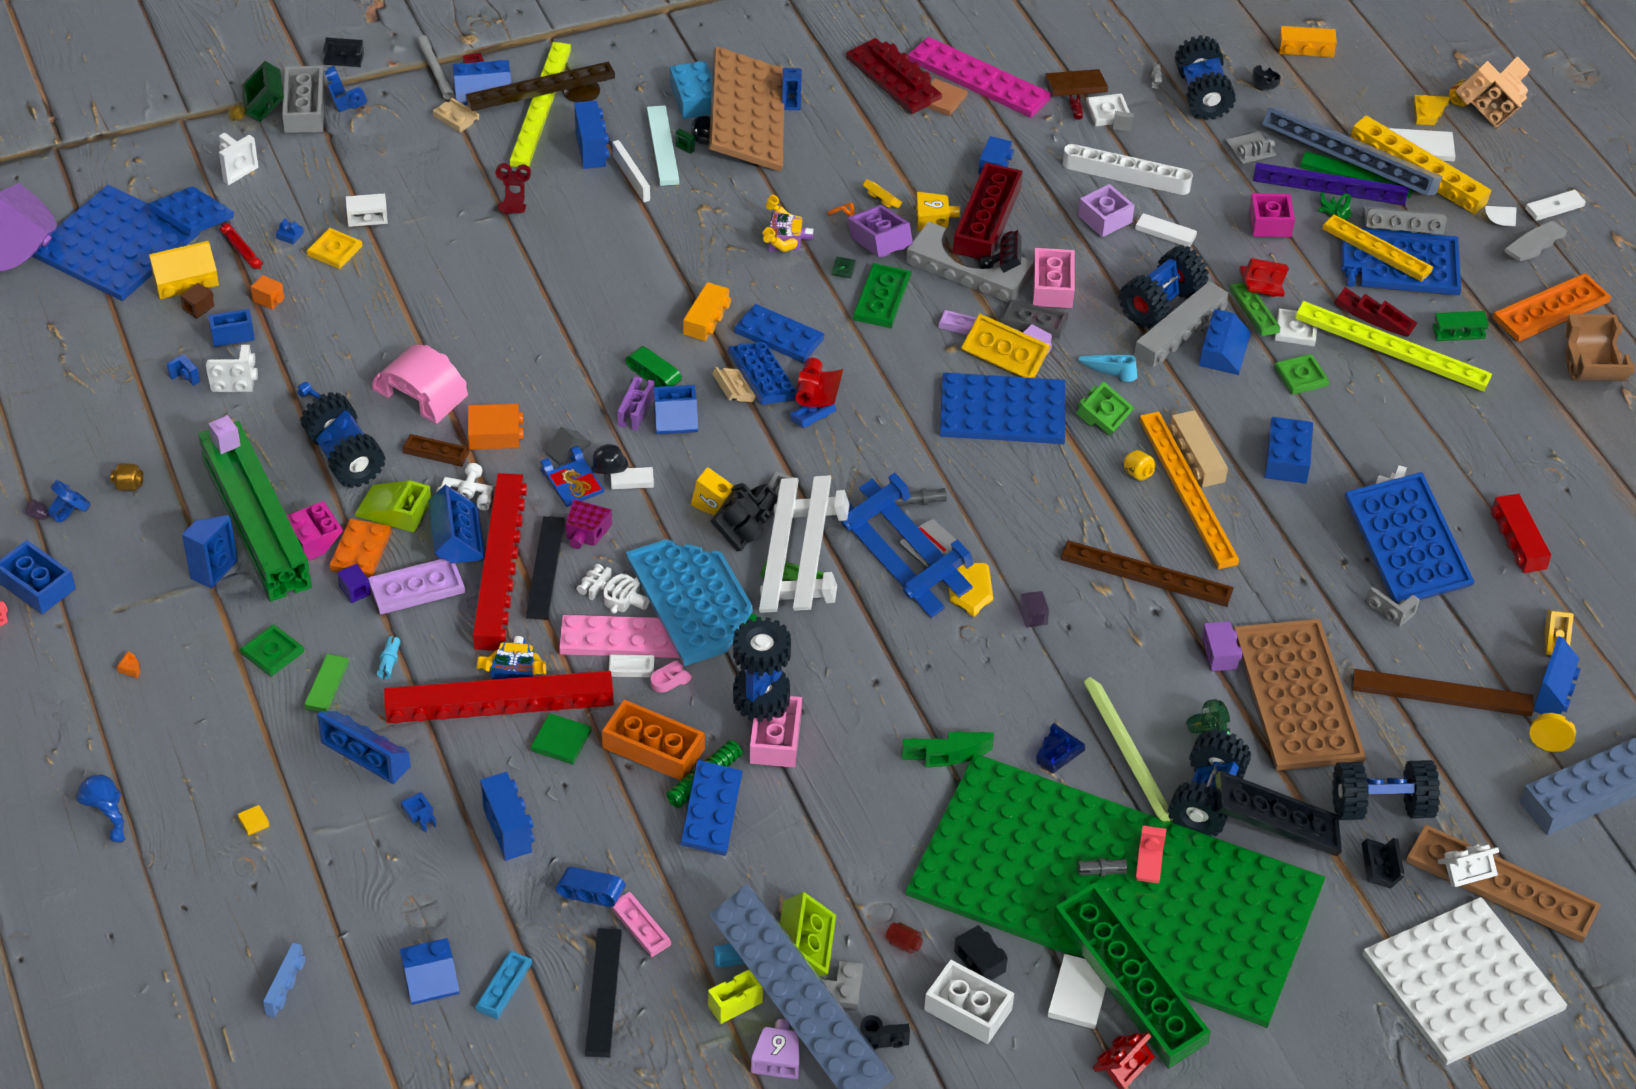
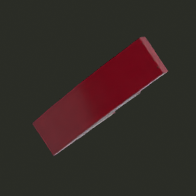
(1377, 314)

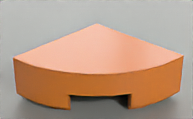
(129, 665)

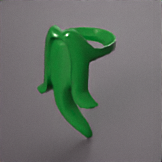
(1342, 211)

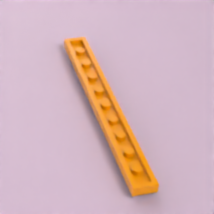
(1189, 490)

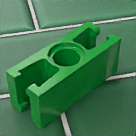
(1460, 326)

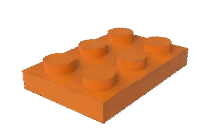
(361, 545)

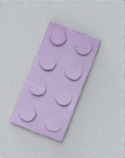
(416, 585)

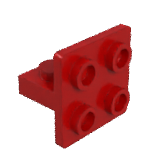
(1264, 277)
(1125, 1058)

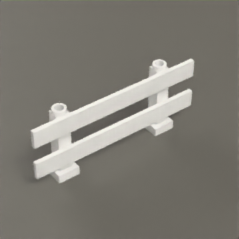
(815, 509)

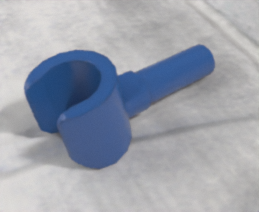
(305, 389)

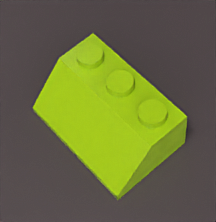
(810, 928)

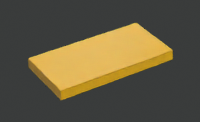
(1005, 347)

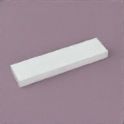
(631, 171)

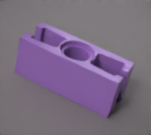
(635, 403)

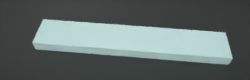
(662, 145)

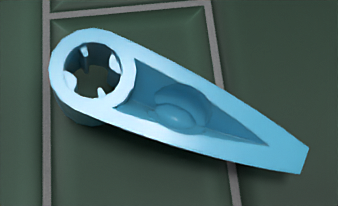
(1116, 365)

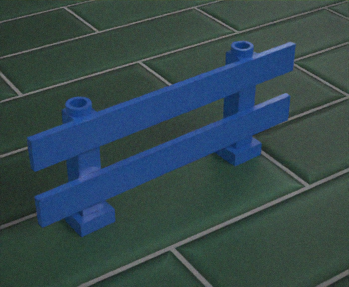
(941, 566)

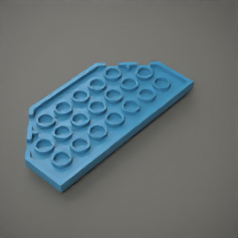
(692, 597)

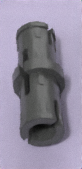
(1101, 867)

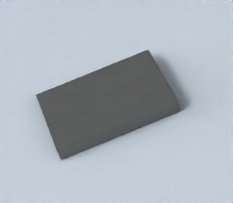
(1022, 315)

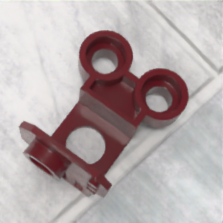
(513, 201)

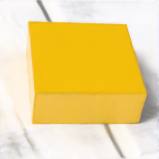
(253, 820)

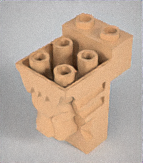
(1495, 92)

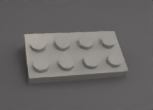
(1404, 220)

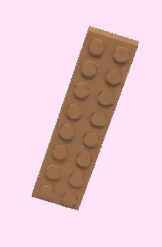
(1512, 887)

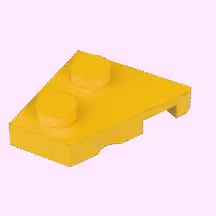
(1429, 108)

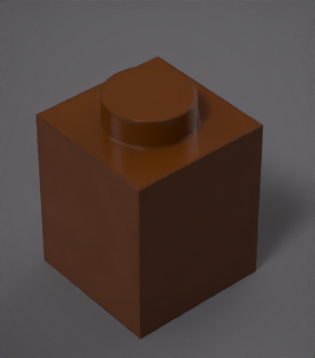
(197, 300)

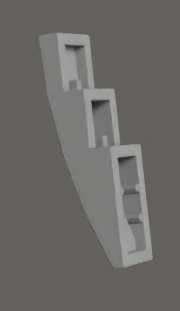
(1534, 241)

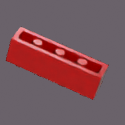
(1521, 533)

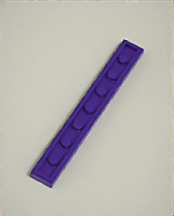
(1330, 183)

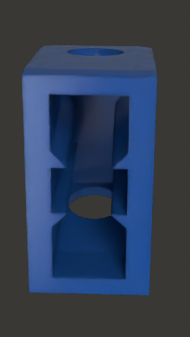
(791, 84)

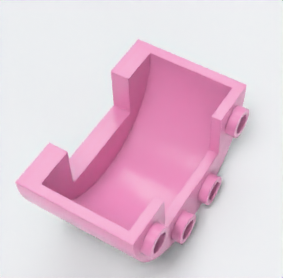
(425, 377)

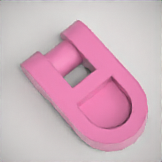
(663, 680)

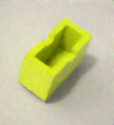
(735, 997)

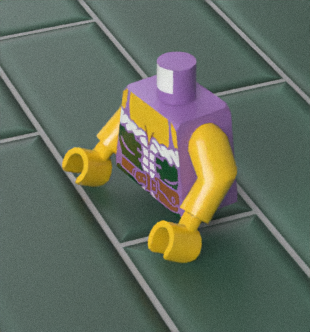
(785, 229)

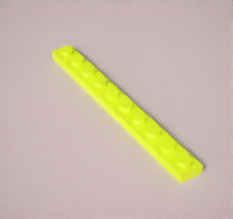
(539, 108)
(1394, 346)

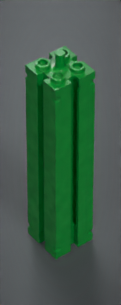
(257, 516)

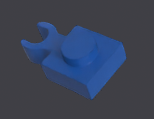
(419, 809)

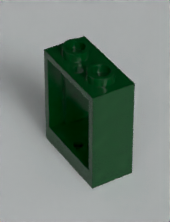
(256, 102)

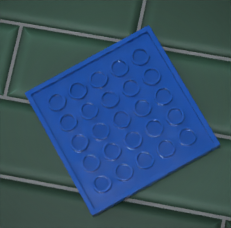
(111, 242)

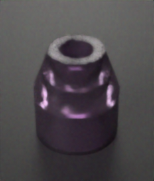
(37, 510)

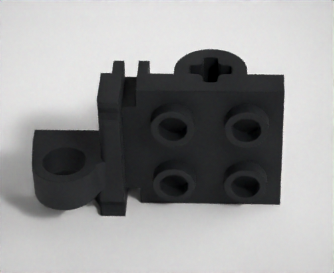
(744, 513)

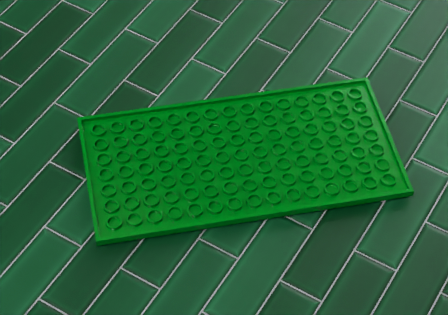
(1215, 922)

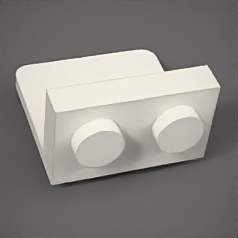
(233, 374)

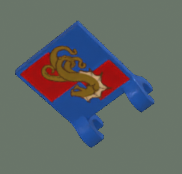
(573, 479)

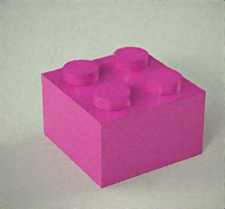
(1271, 215)

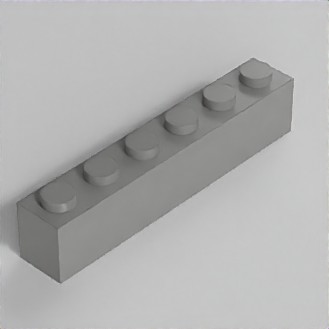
(1180, 324)

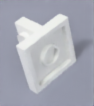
(237, 157)

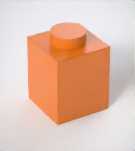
(267, 292)

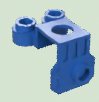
(352, 98)

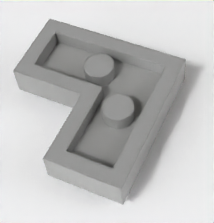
(848, 984)

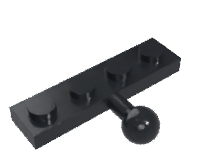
(1009, 253)

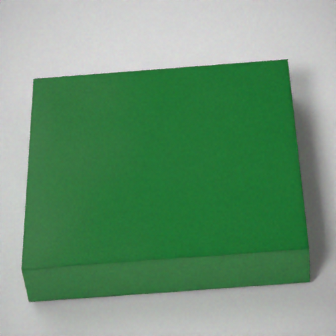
(272, 650)
(561, 738)

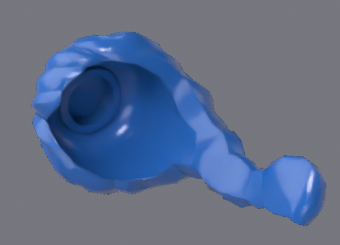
(102, 793)

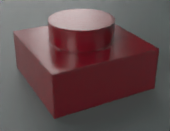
(473, 58)

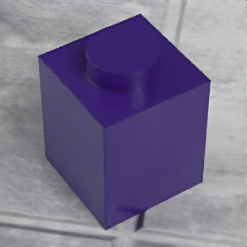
(354, 583)

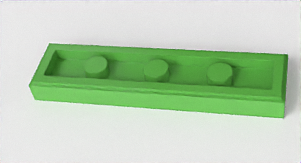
(1255, 309)

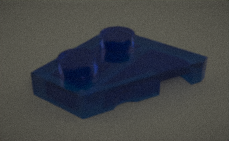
(1058, 749)

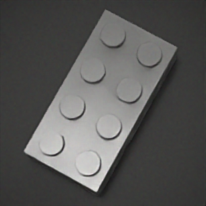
(304, 99)

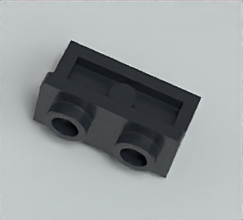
(1383, 862)

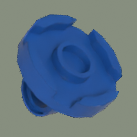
(67, 500)

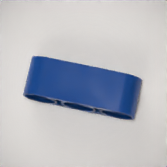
(590, 886)

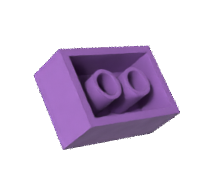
(880, 230)

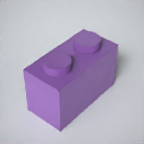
(1221, 646)

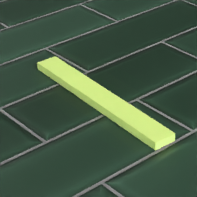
(1128, 749)

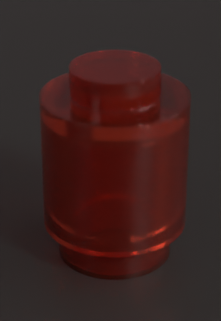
(904, 937)

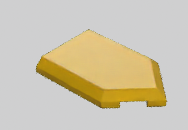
(980, 595)

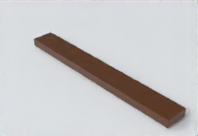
(1147, 573)
(1442, 692)

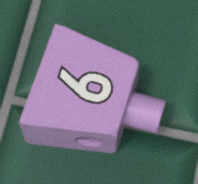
(777, 1052)

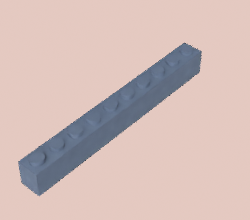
(1352, 150)

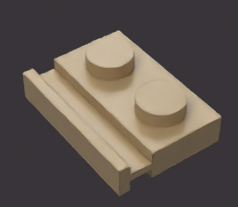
(455, 115)
(734, 384)

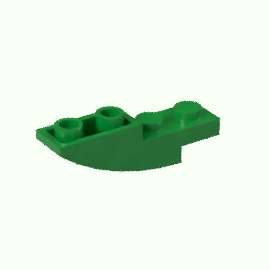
(946, 752)

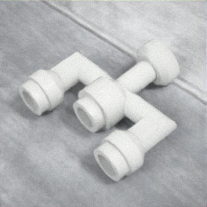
(468, 487)

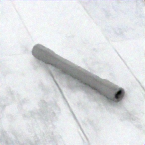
(444, 85)

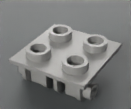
(1251, 147)

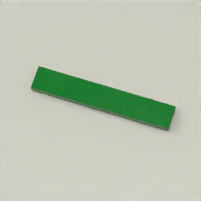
(1335, 167)

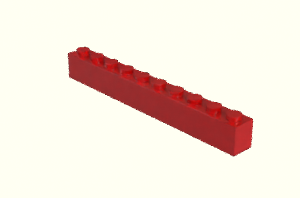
(499, 562)
(498, 697)

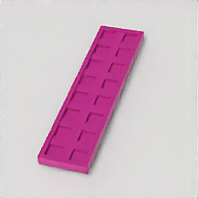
(979, 77)

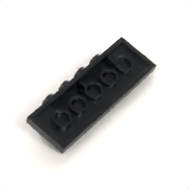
(1278, 813)

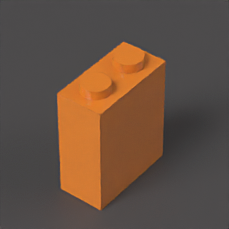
(494, 426)

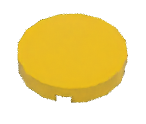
(1552, 732)

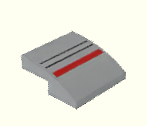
(936, 535)

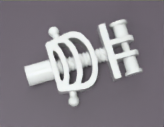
(620, 587)

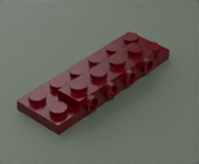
(895, 74)

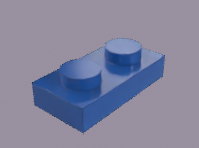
(807, 415)

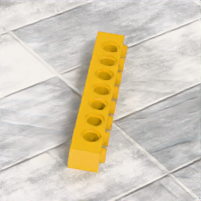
(1454, 183)

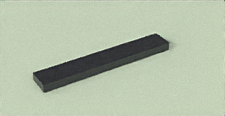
(545, 568)
(603, 993)

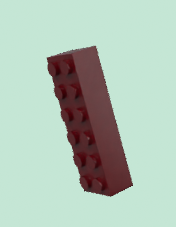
(987, 211)

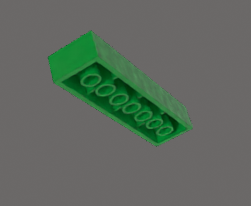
(1132, 975)

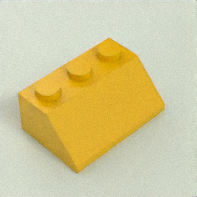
(182, 268)

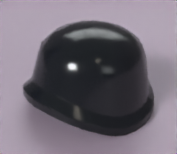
(609, 460)

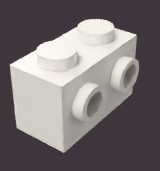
(366, 210)

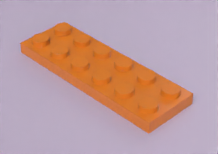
(1551, 307)

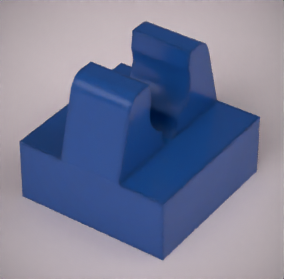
(289, 232)

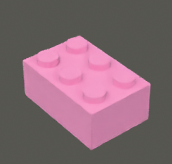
(1054, 277)
(777, 740)

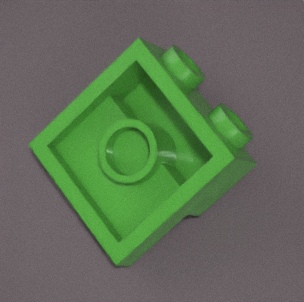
(1104, 408)

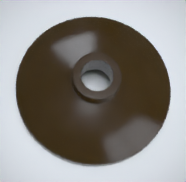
(583, 93)

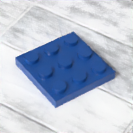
(191, 210)

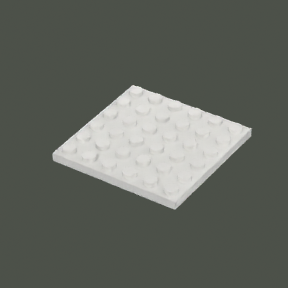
(1464, 980)

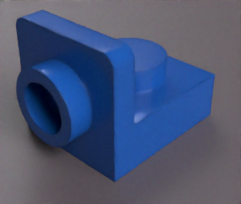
(185, 368)

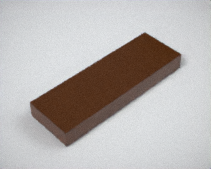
(436, 450)

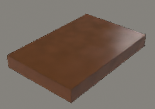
(1076, 82)

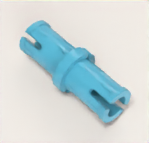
(388, 657)

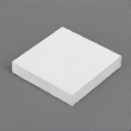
(1103, 108)
(1294, 330)

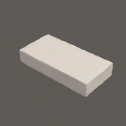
(633, 478)
(631, 665)

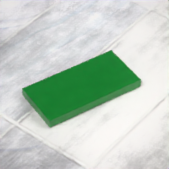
(882, 295)

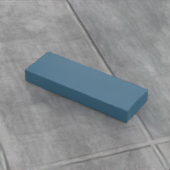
(503, 984)

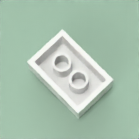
(969, 1001)

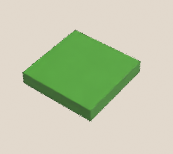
(1301, 374)

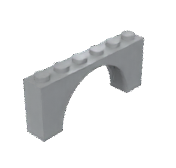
(929, 255)

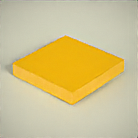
(334, 248)

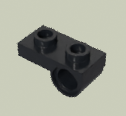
(884, 1036)

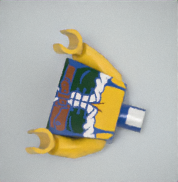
(512, 661)

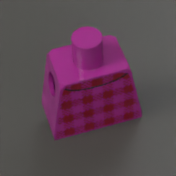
(587, 523)

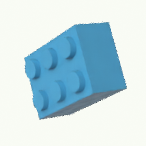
(692, 88)

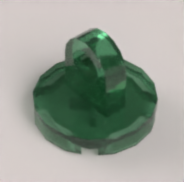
(1212, 716)

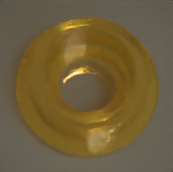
(236, 112)

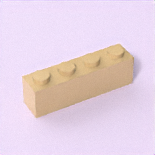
(1198, 448)

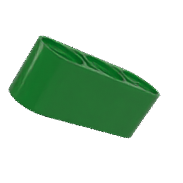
(653, 367)

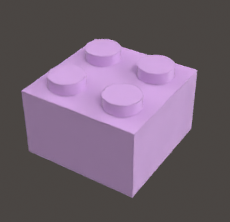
(1106, 210)

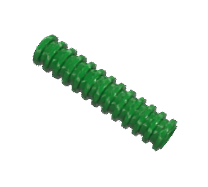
(723, 756)

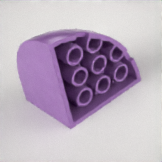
(23, 226)

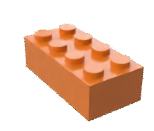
(653, 740)

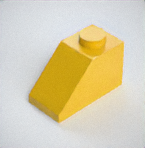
(1557, 624)

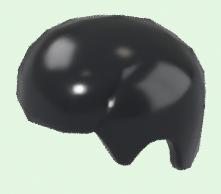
(1265, 79)
(701, 129)

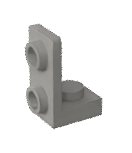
(1393, 612)

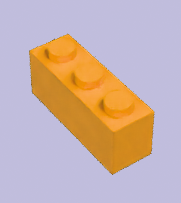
(1307, 41)
(706, 311)

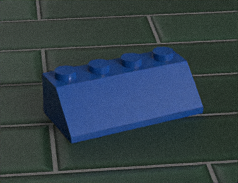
(455, 527)
(363, 746)

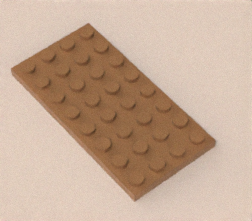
(747, 109)
(1299, 695)

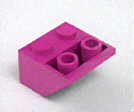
(315, 529)

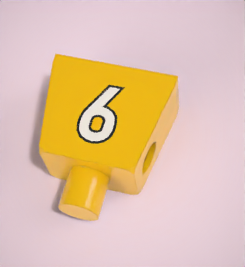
(934, 209)
(710, 492)

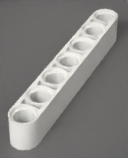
(1127, 169)

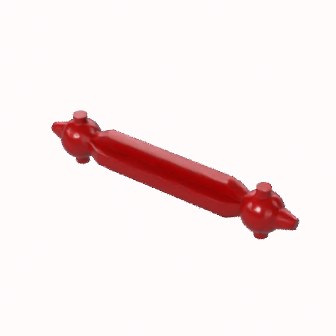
(241, 246)

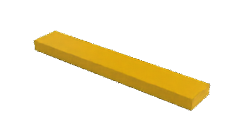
(1377, 247)

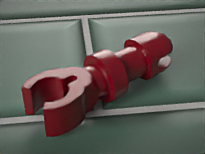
(1076, 107)

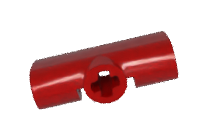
(817, 387)

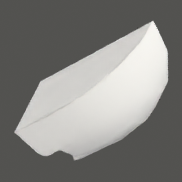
(1502, 215)

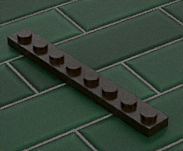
(540, 86)

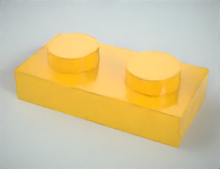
(877, 191)

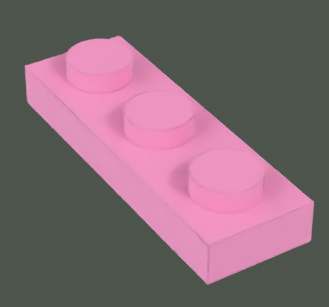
(641, 924)

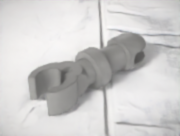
(1156, 75)

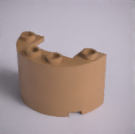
(1593, 348)

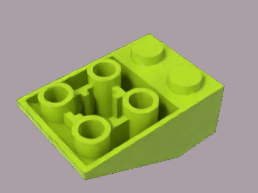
(396, 504)

